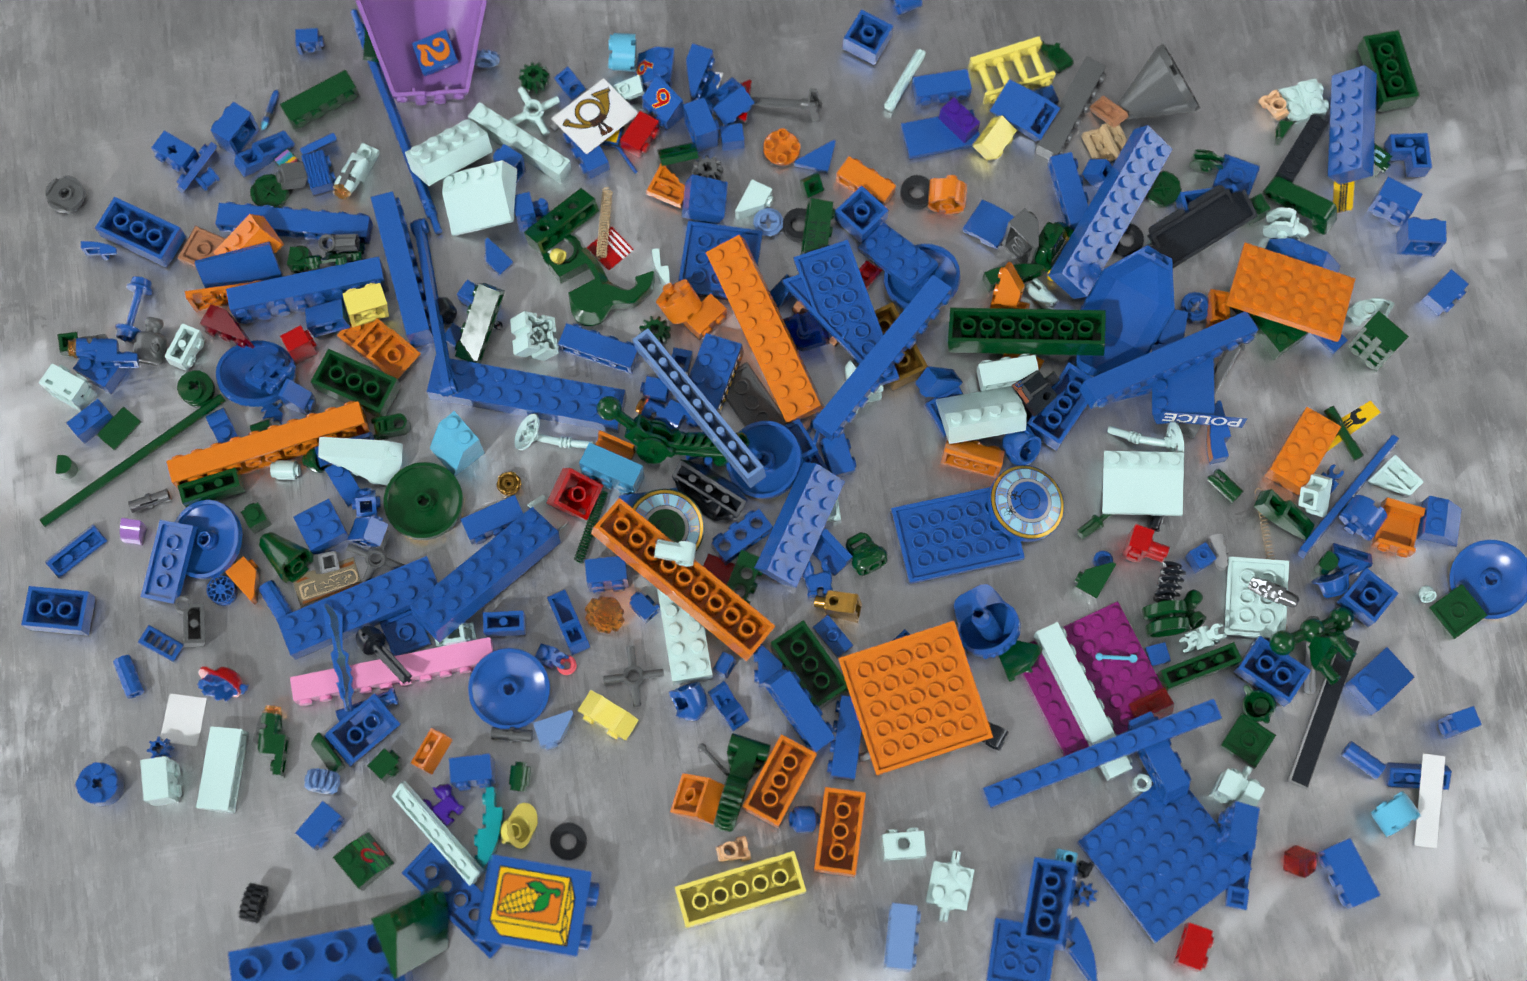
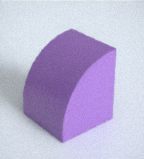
(132, 531)

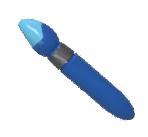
(269, 110)

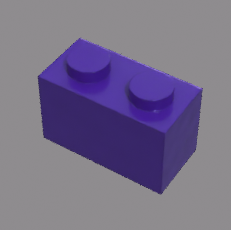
(959, 120)

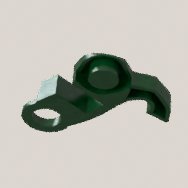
(596, 298)

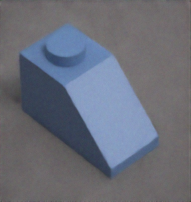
(553, 729)

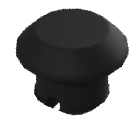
(1085, 868)

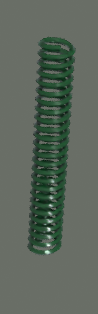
(590, 529)

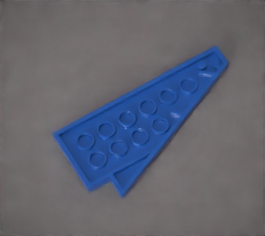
(837, 297)

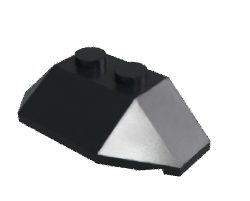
(710, 491)

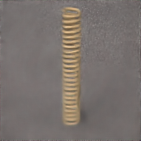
(602, 223)

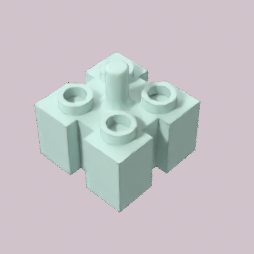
(534, 336)
(1234, 786)

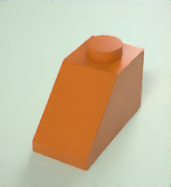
(246, 577)

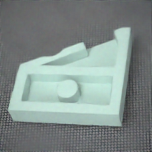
(1396, 477)

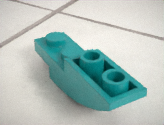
(489, 838)

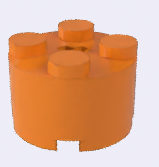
(947, 195)
(678, 301)

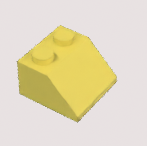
(365, 304)

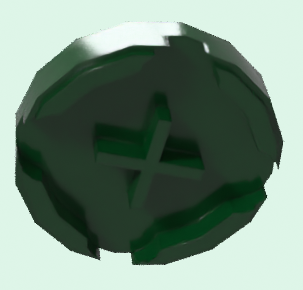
(1164, 190)
(268, 192)

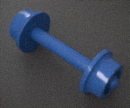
(140, 287)

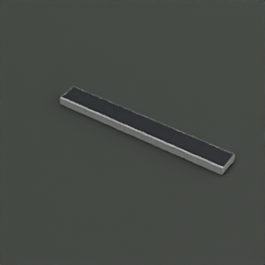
(1320, 721)

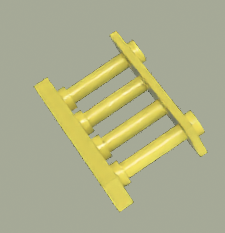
(1014, 53)

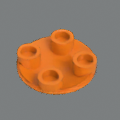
(781, 147)

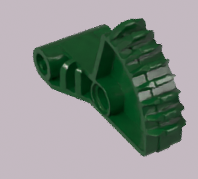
(745, 760)

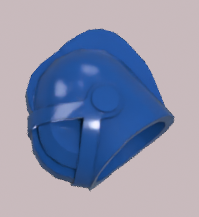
(1021, 446)

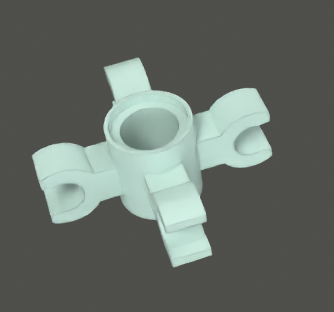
(1202, 638)

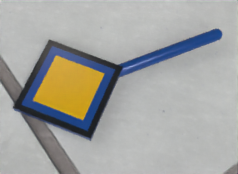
(614, 141)

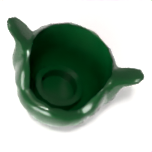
(1258, 705)

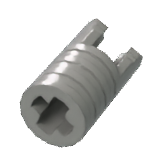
(1219, 548)

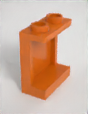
(1399, 529)

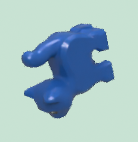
(817, 581)

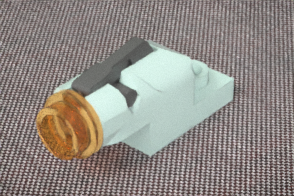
(355, 171)

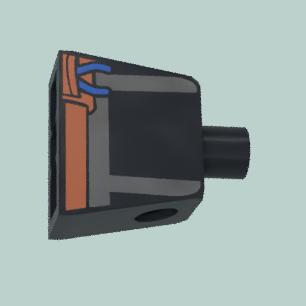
(1036, 390)

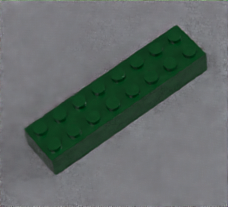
(1027, 331)

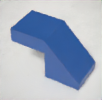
(728, 706)

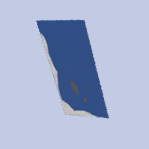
(712, 84)

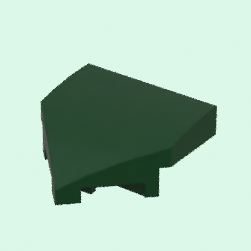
(1019, 658)

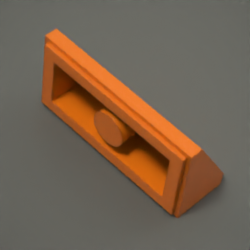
(431, 751)

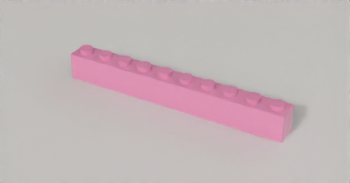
(375, 674)

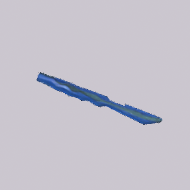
(339, 657)

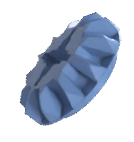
(486, 58)
(774, 216)

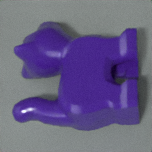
(447, 804)

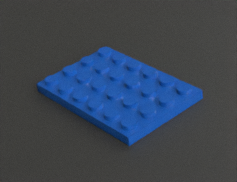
(951, 537)

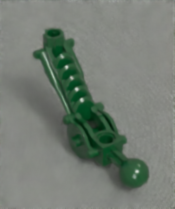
(657, 440)

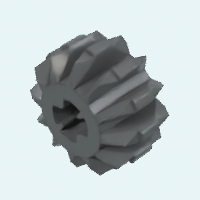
(708, 164)

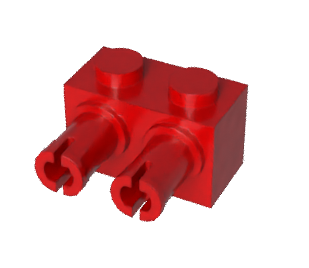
(1141, 545)

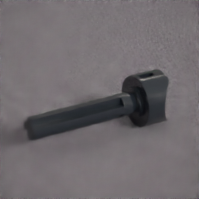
(375, 645)

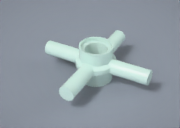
(534, 105)

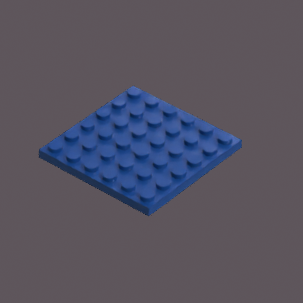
(1162, 859)

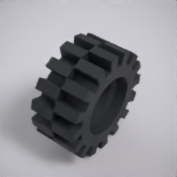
(253, 903)

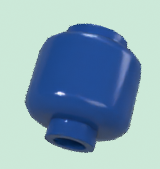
(804, 819)

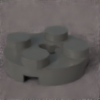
(72, 202)

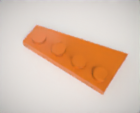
(202, 298)

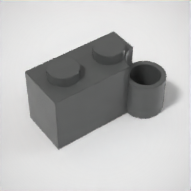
(192, 623)

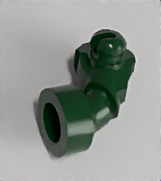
(1193, 599)

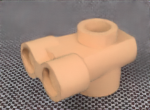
(1275, 105)
(737, 848)

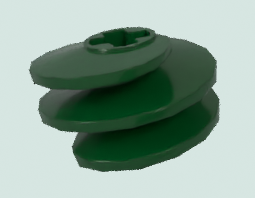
(1206, 161)
(194, 379)

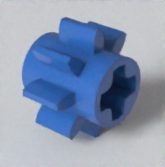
(156, 745)
(1087, 889)

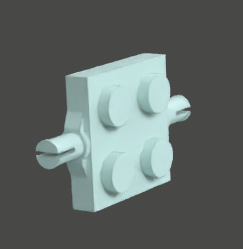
(950, 886)

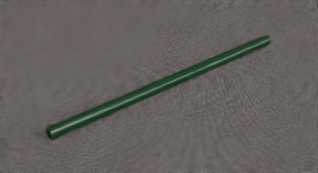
(132, 460)

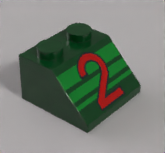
(363, 861)

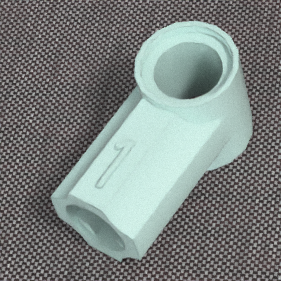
(682, 552)

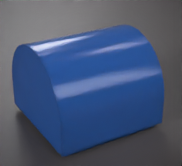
(724, 665)

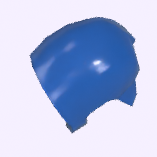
(689, 701)

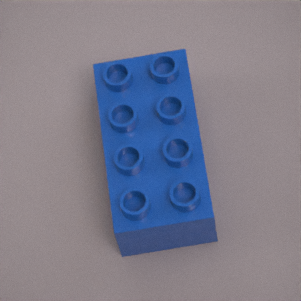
(329, 956)

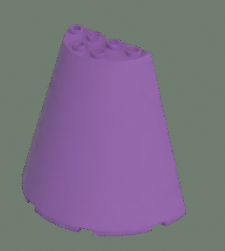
(399, 23)

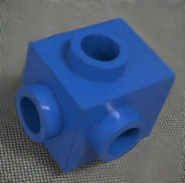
(363, 508)

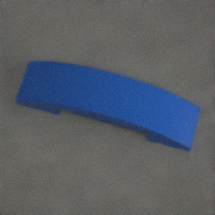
(1238, 893)

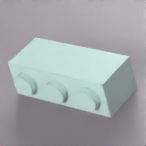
(1005, 371)

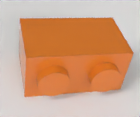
(707, 317)

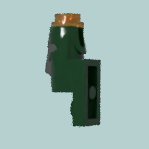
(270, 740)

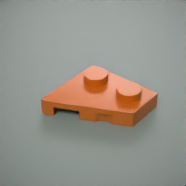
(666, 187)

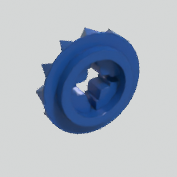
(1194, 298)

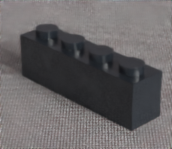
(1302, 148)

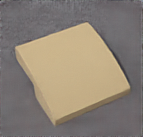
(1105, 142)

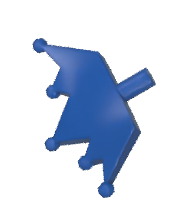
(272, 411)

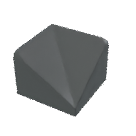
(325, 562)

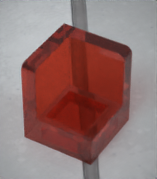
(1300, 861)

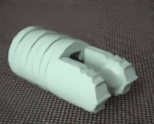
(1041, 294)

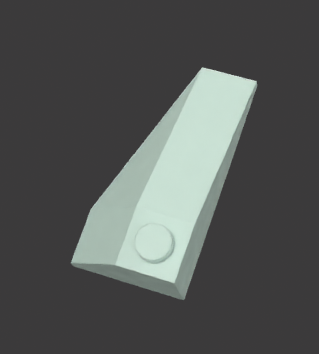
(368, 458)

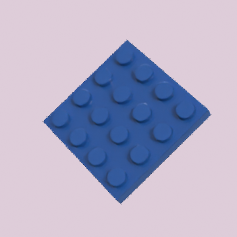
(695, 262)

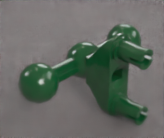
(1322, 641)

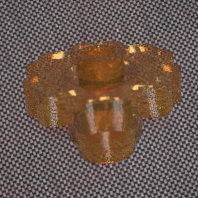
(604, 614)

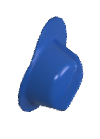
(1335, 583)

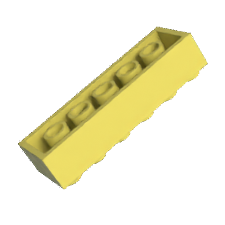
(740, 890)

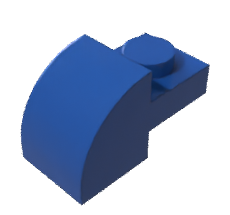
(221, 425)

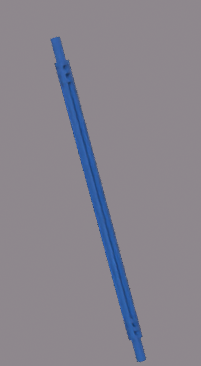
(398, 127)

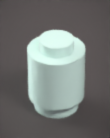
(285, 469)

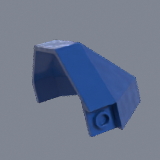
(1137, 306)

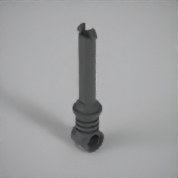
(1220, 372)

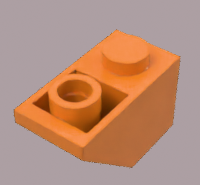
(1010, 287)

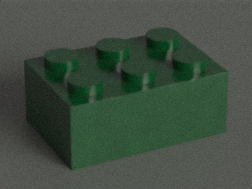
(1377, 341)

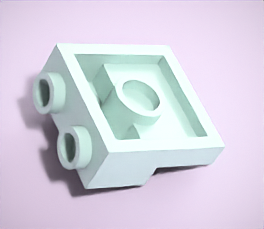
(1304, 100)

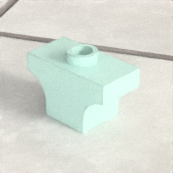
(1316, 495)
(463, 633)

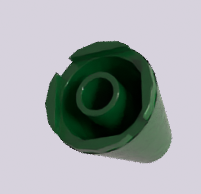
(285, 556)

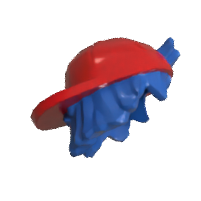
(221, 683)

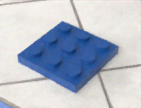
(1012, 959)

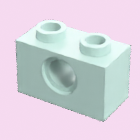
(892, 851)

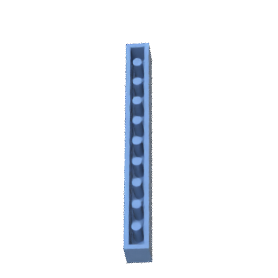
(699, 408)

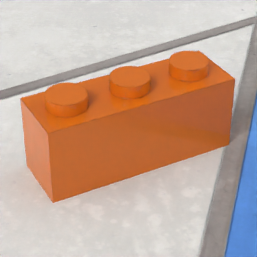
(855, 174)

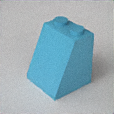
(455, 444)

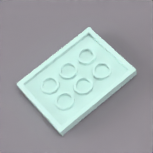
(1246, 611)

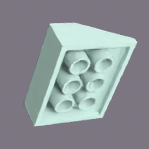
(480, 197)
(982, 414)
(1143, 483)

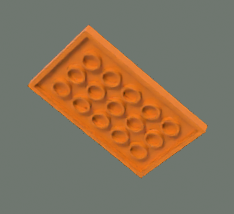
(1291, 292)

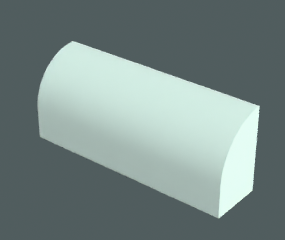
(222, 769)

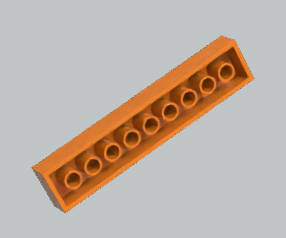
(765, 329)
(274, 444)
(688, 586)

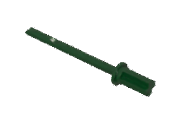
(1092, 525)

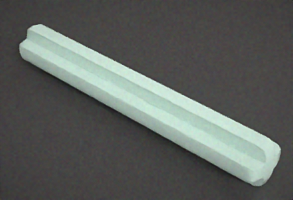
(904, 80)

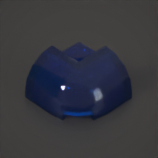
(806, 331)

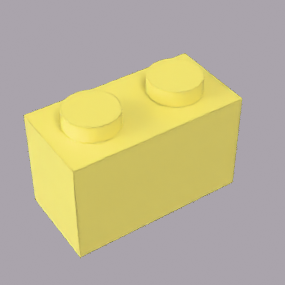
(994, 138)

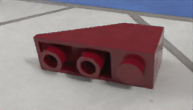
(221, 323)

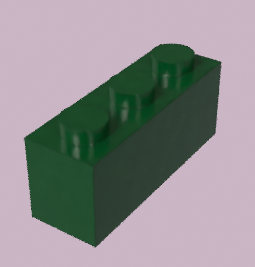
(212, 487)

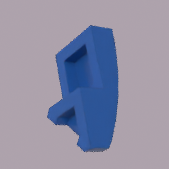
(97, 248)
(496, 257)

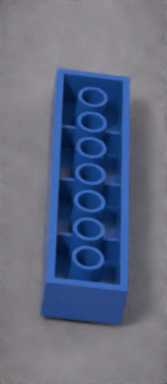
(403, 268)
(302, 290)
(485, 574)
(360, 606)

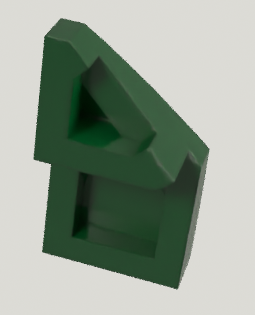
(1056, 56)

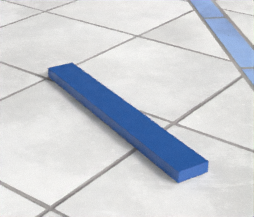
(1343, 501)

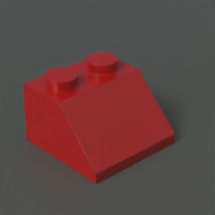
(574, 493)

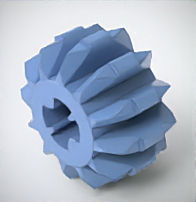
(322, 781)

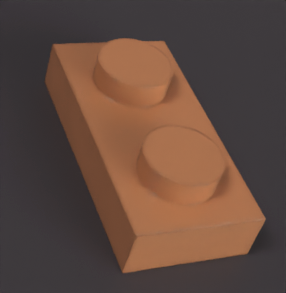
(1108, 111)

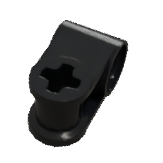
(999, 737)

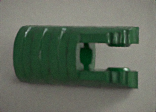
(1225, 485)

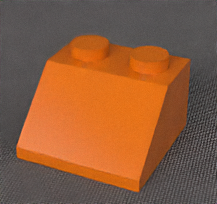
(697, 798)

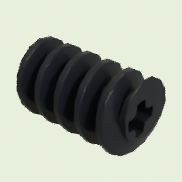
(1169, 581)

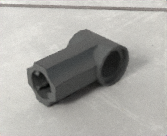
(341, 242)

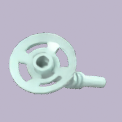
(532, 434)
(1171, 440)

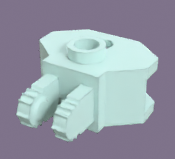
(1284, 225)

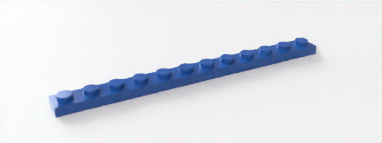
(1102, 753)

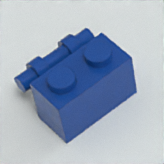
(528, 211)

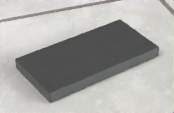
(751, 399)

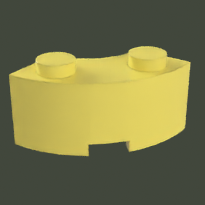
(607, 715)

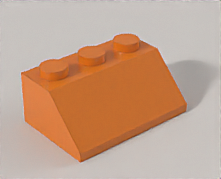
(250, 232)
(974, 457)

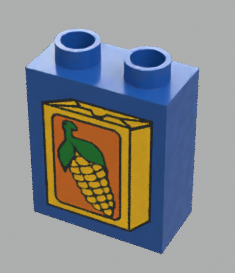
(535, 906)

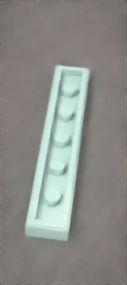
(437, 833)

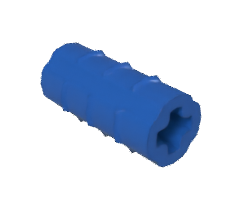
(274, 599)
(128, 676)
(1363, 760)

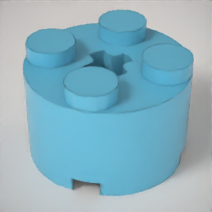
(623, 52)
(1395, 814)

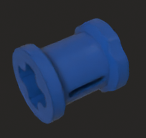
(207, 179)

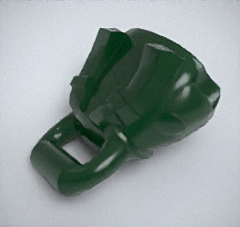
(866, 556)

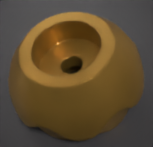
(504, 479)

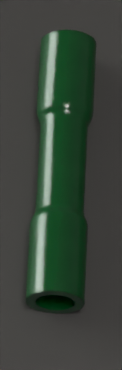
(1350, 444)

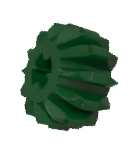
(530, 83)
(660, 326)

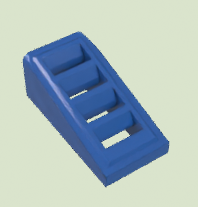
(148, 631)

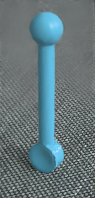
(1132, 658)

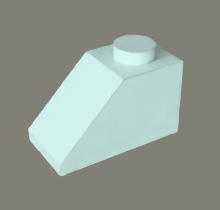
(754, 199)

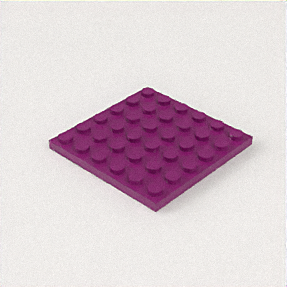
(1114, 680)

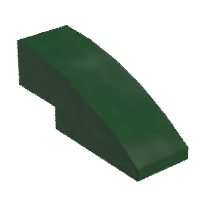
(1026, 272)
(1284, 514)

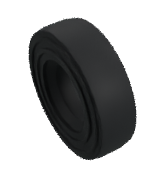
(908, 200)
(790, 232)
(1138, 238)
(577, 850)

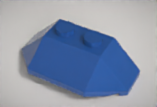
(1303, 252)

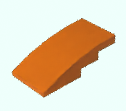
(380, 347)

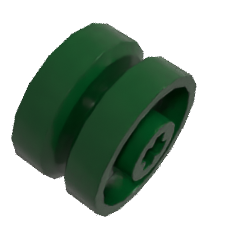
(1166, 618)

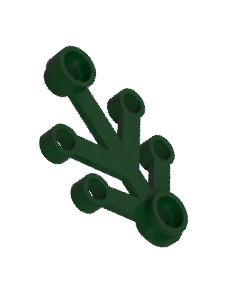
(339, 258)

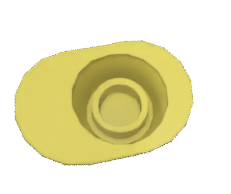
(519, 826)

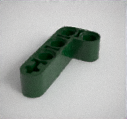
(1306, 203)

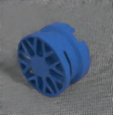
(222, 591)

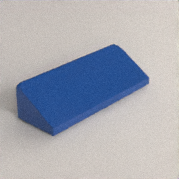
(75, 550)
(1409, 775)

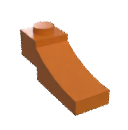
(1217, 307)

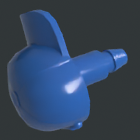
(986, 622)

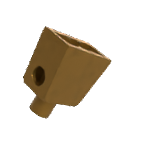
(847, 605)

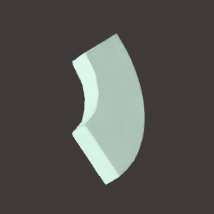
(1367, 309)

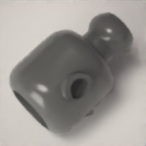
(150, 344)

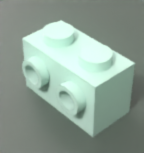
(185, 347)

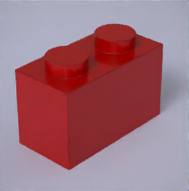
(640, 134)
(299, 344)
(1194, 947)

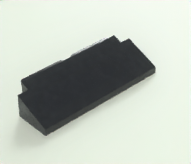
(1206, 222)

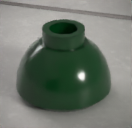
(311, 461)

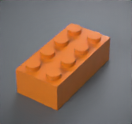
(1302, 450)
(779, 781)
(839, 832)

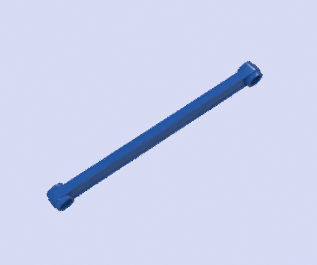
(448, 384)

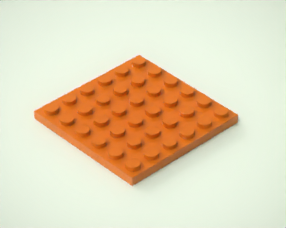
(915, 697)

